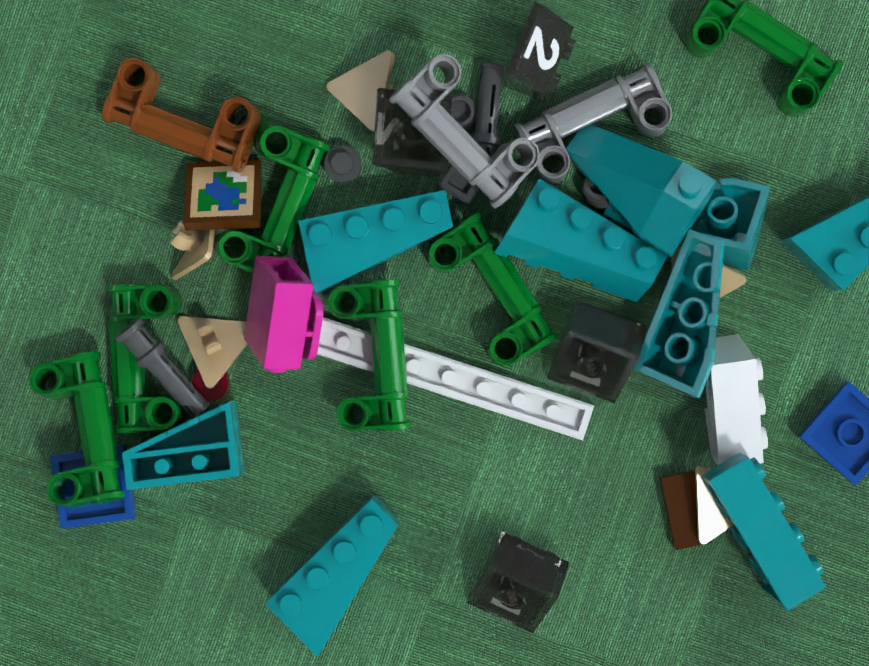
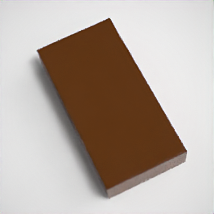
(681, 508)

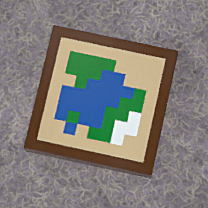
(221, 197)

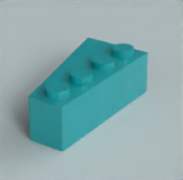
(364, 237)
(580, 244)
(764, 531)
(328, 580)

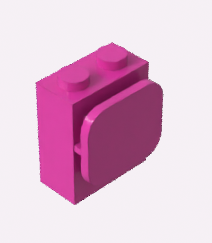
(282, 315)

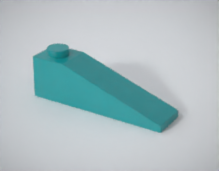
(648, 188)
(730, 216)
(684, 327)

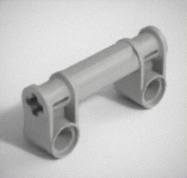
(636, 92)
(493, 175)

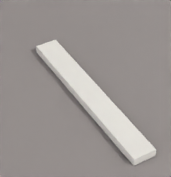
(463, 382)

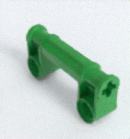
(811, 68)
(302, 158)
(503, 282)
(81, 378)
(387, 406)
(135, 409)

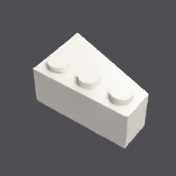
(735, 402)

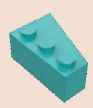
(835, 246)
(191, 452)

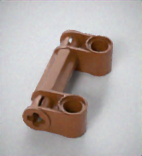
(177, 130)

